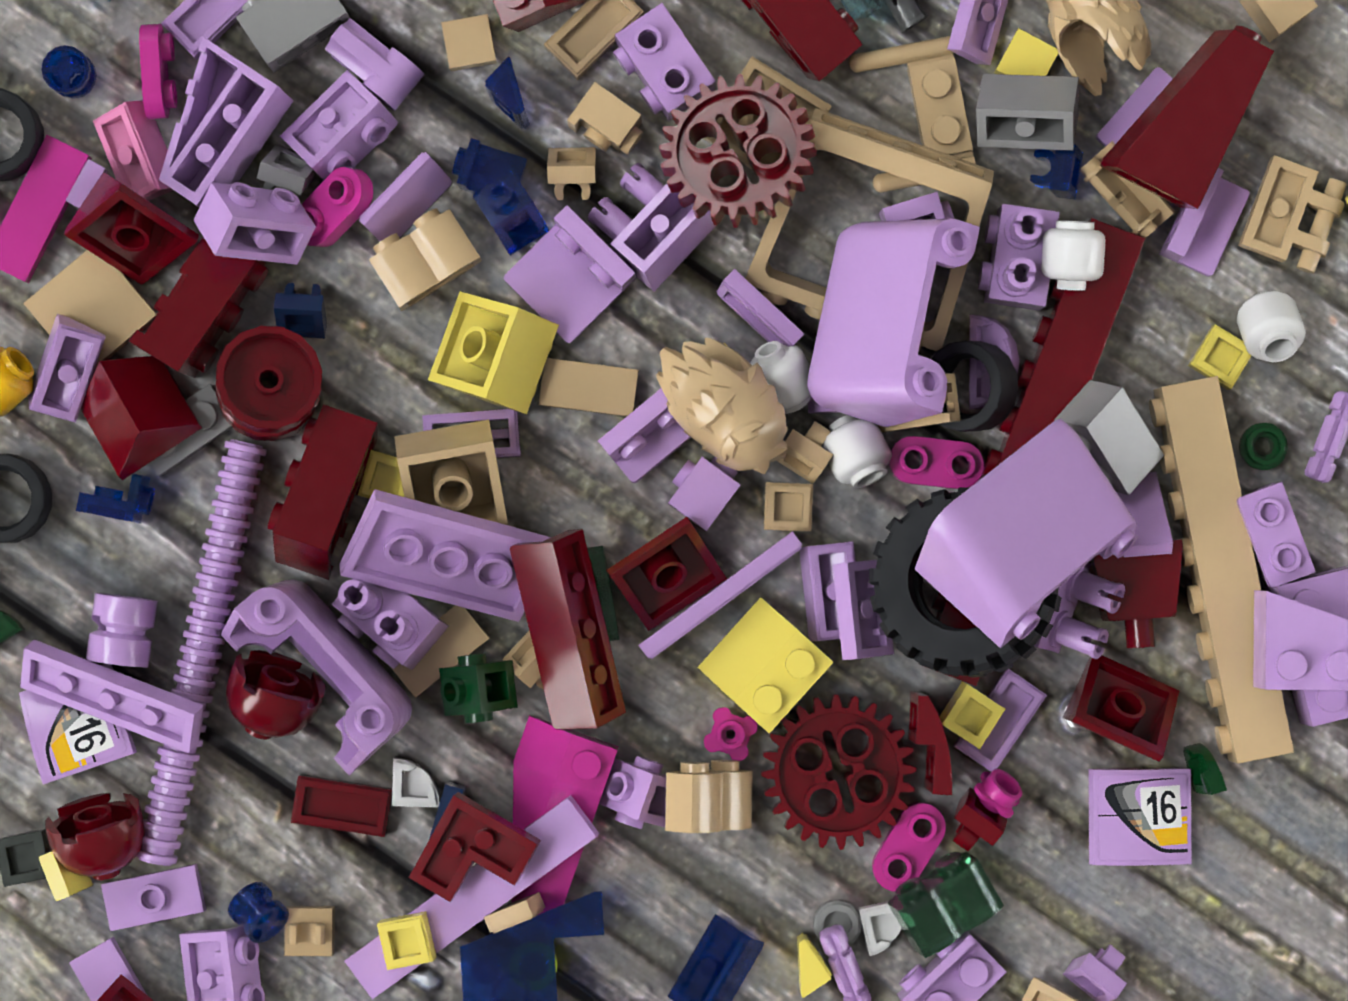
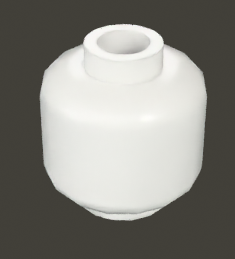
(1073, 254)
(1271, 326)
(787, 371)
(857, 451)

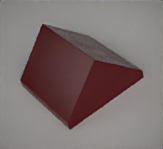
(128, 230)
(136, 412)
(667, 574)
(1124, 706)

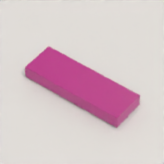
(38, 207)

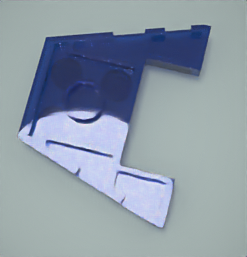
(521, 959)

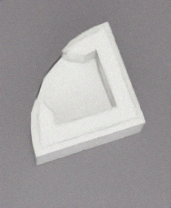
(413, 785)
(879, 926)

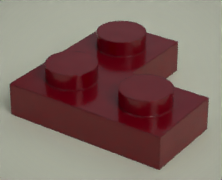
(467, 836)

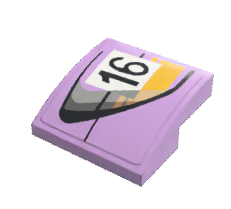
(68, 739)
(1140, 816)

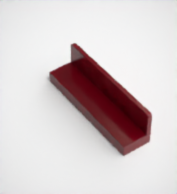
(568, 631)

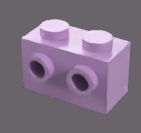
(662, 60)
(254, 223)

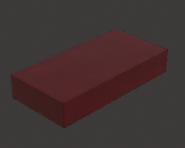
(342, 805)

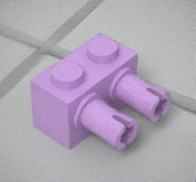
(658, 235)
(1016, 257)
(391, 619)
(1075, 633)

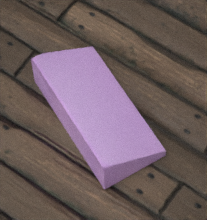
(406, 198)
(65, 369)
(819, 587)

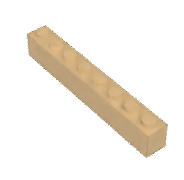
(1220, 565)

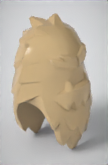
(1085, 25)
(724, 404)

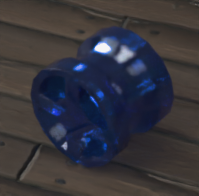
(62, 65)
(258, 912)

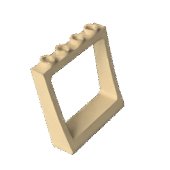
(894, 157)

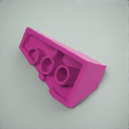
(547, 771)

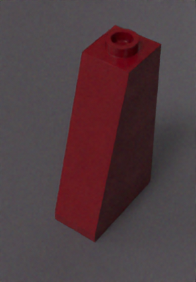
(1192, 121)

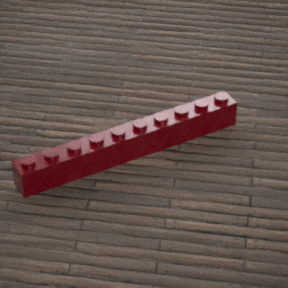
(1063, 364)

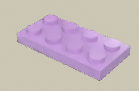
(437, 554)

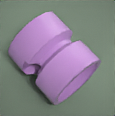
(121, 630)

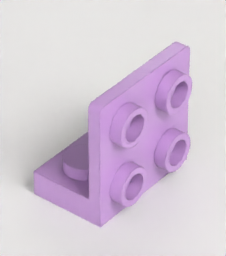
(570, 275)

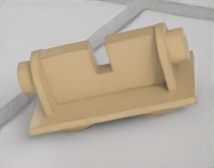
(1135, 205)

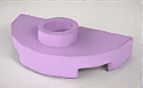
(994, 333)

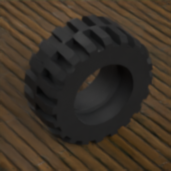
(910, 622)

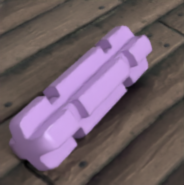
(1330, 440)
(844, 964)

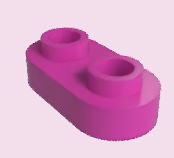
(155, 52)
(337, 213)
(936, 462)
(907, 846)

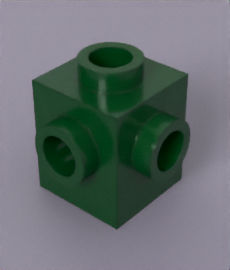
(477, 688)

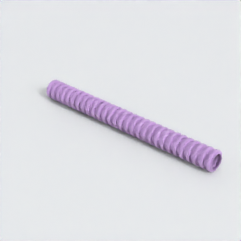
(202, 644)

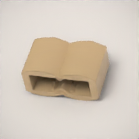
(424, 258)
(708, 798)

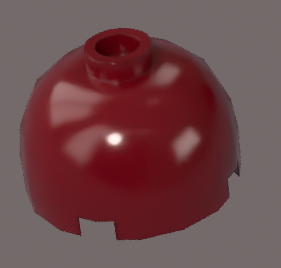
(271, 695)
(97, 835)

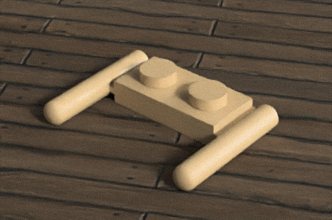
(935, 98)

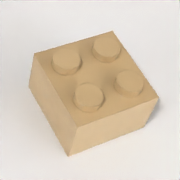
(453, 469)

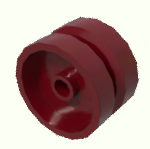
(293, 370)

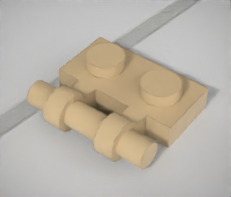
(1279, 210)

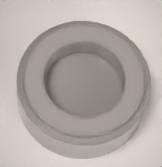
(840, 913)

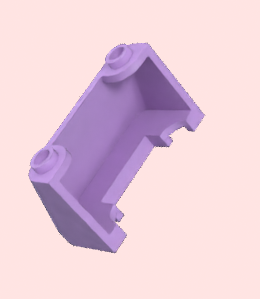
(876, 316)
(1025, 533)
(297, 614)

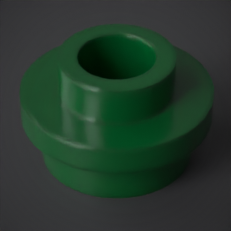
(1277, 442)

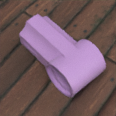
(383, 71)

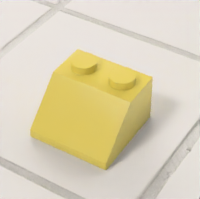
(493, 352)
(765, 665)

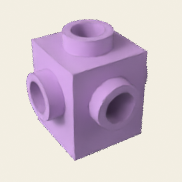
(632, 792)

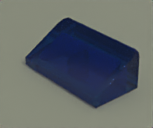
(506, 94)
(717, 963)

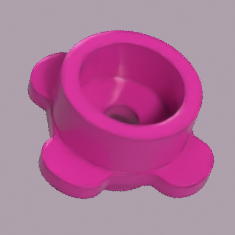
(725, 721)
(998, 792)

